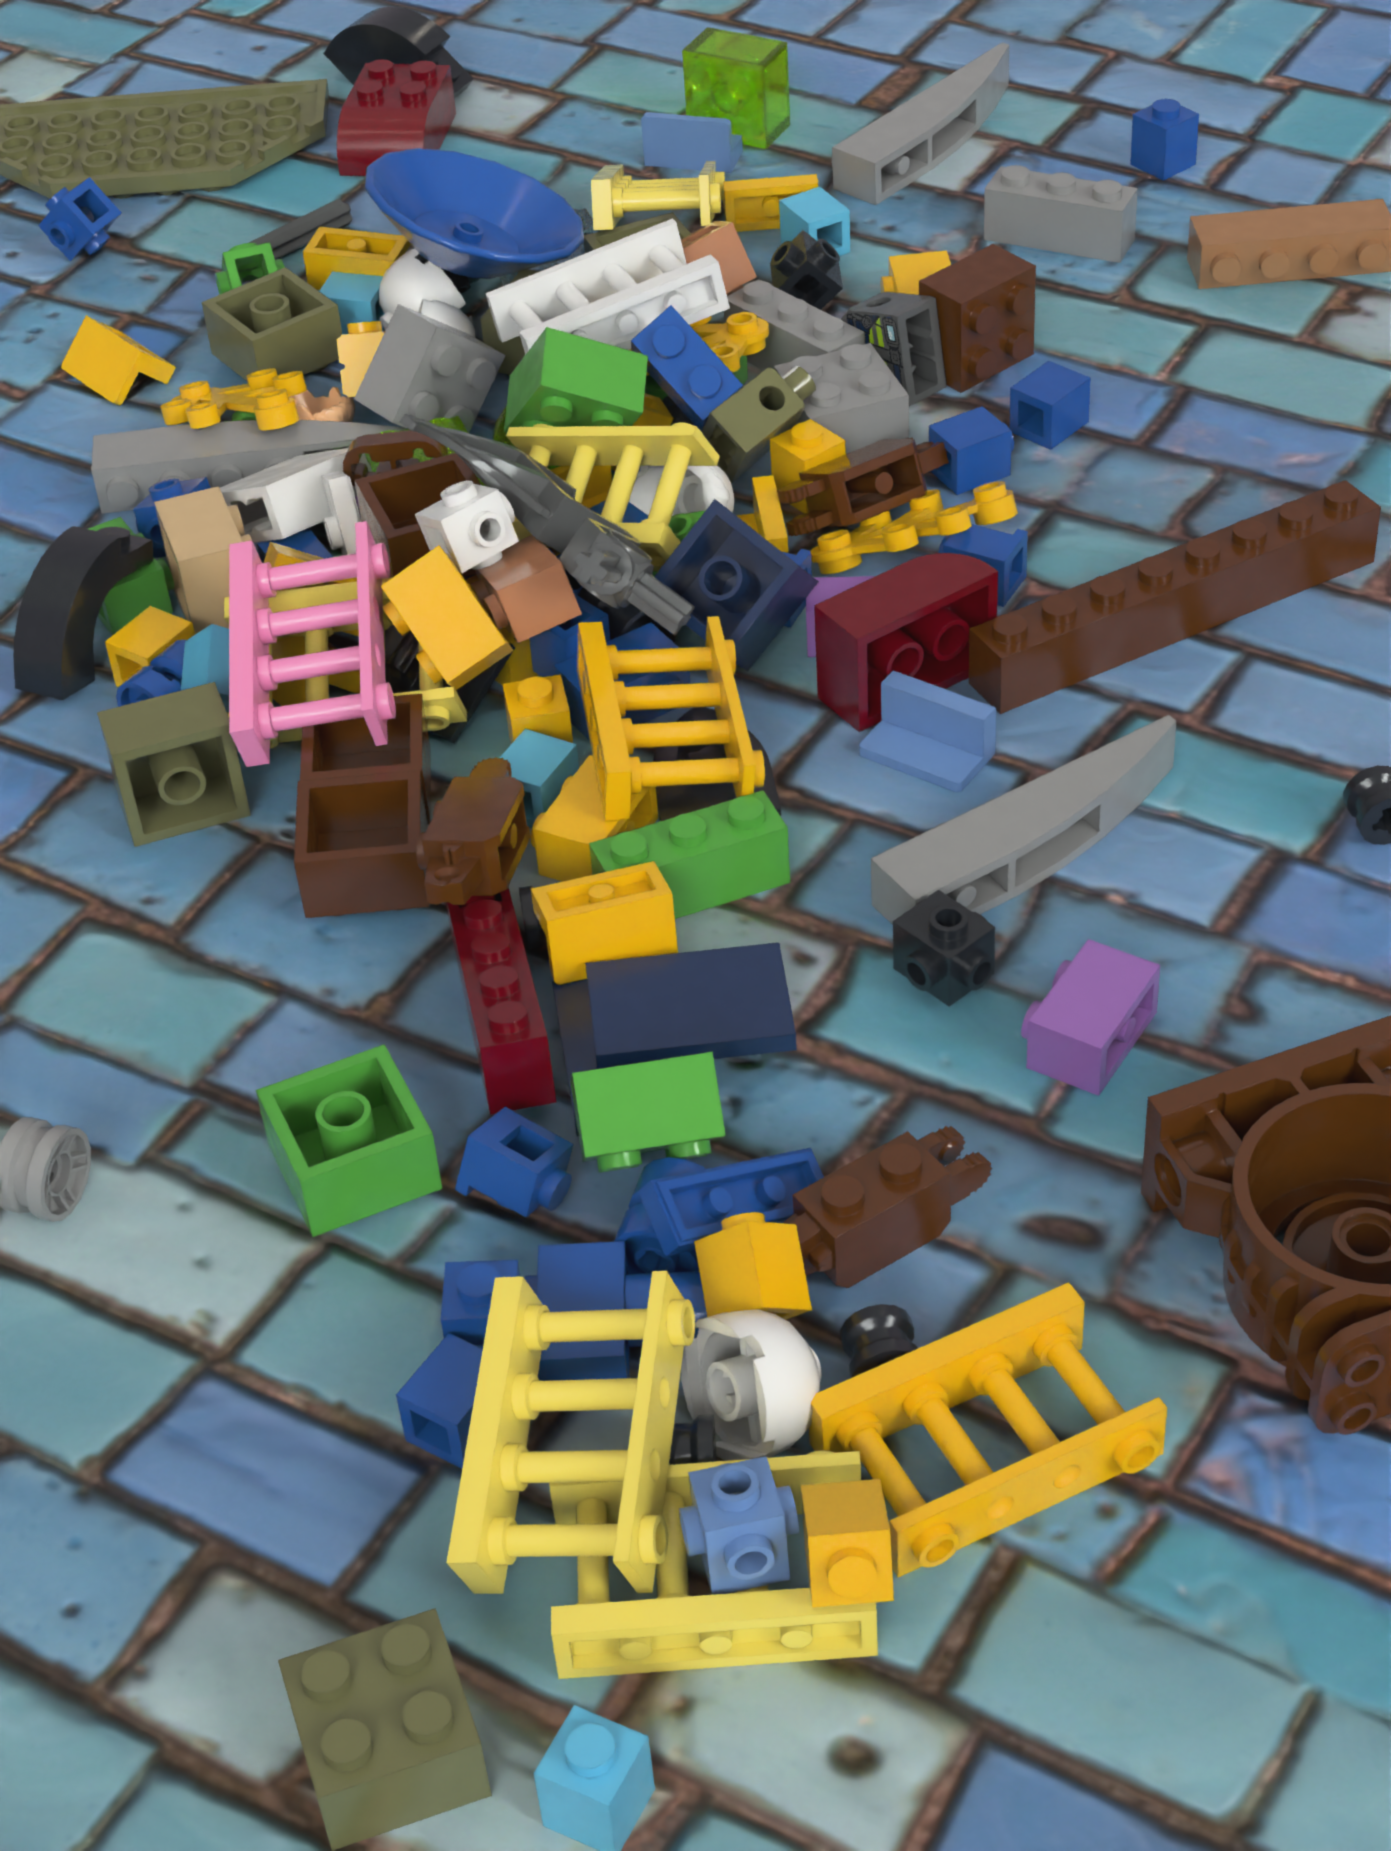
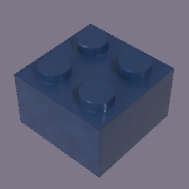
(736, 576)

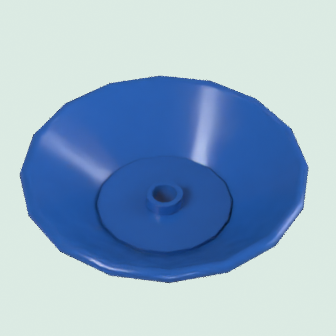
(472, 212)

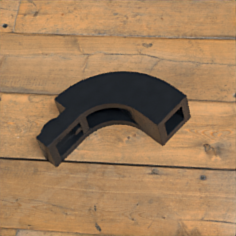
(393, 36)
(63, 603)

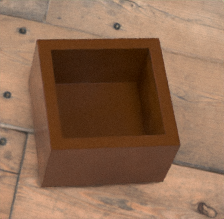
(983, 314)
(395, 496)
(349, 749)
(360, 843)

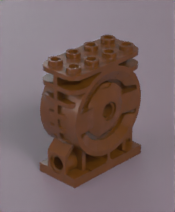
(1305, 1147)

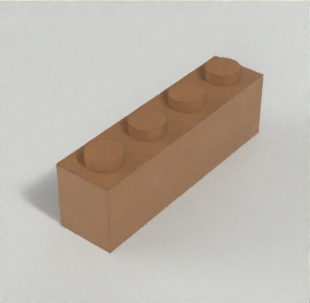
(1290, 243)

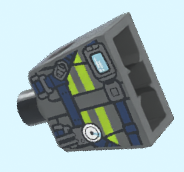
(906, 338)

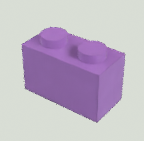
(1091, 1016)

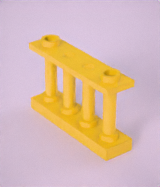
(616, 737)
(985, 1362)

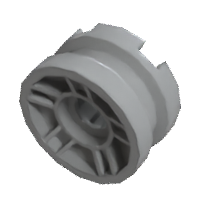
(43, 1168)

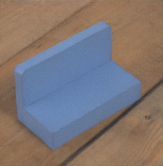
(689, 142)
(931, 732)

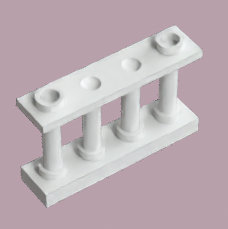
(611, 291)

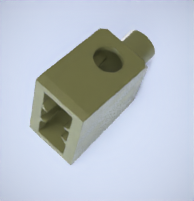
(755, 414)

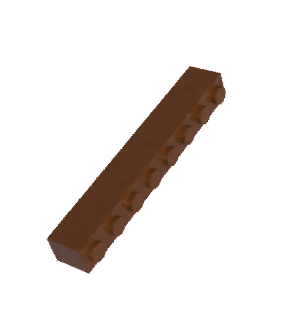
(1171, 596)

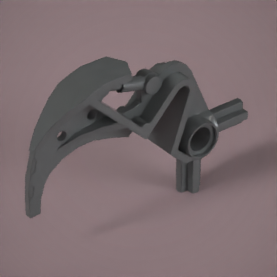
(592, 548)

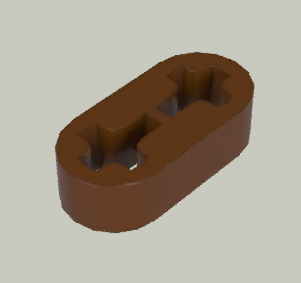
(391, 450)

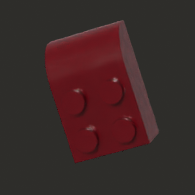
(394, 111)
(903, 622)

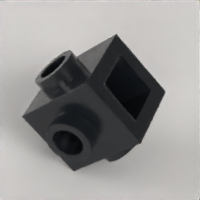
(807, 270)
(944, 948)

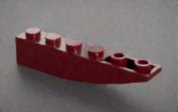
(502, 1003)

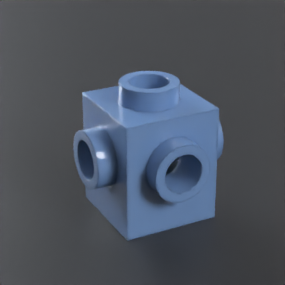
(739, 1525)

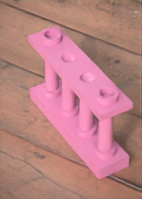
(255, 626)

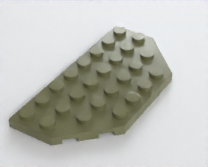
(160, 138)

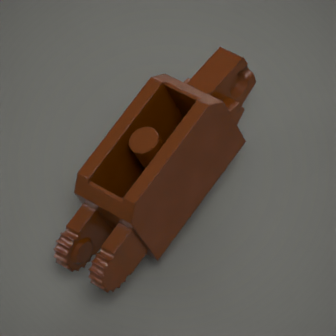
(862, 483)
(474, 835)
(884, 1204)

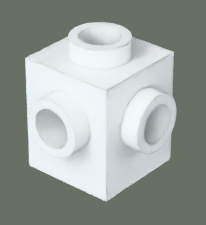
(469, 525)

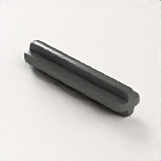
(300, 231)

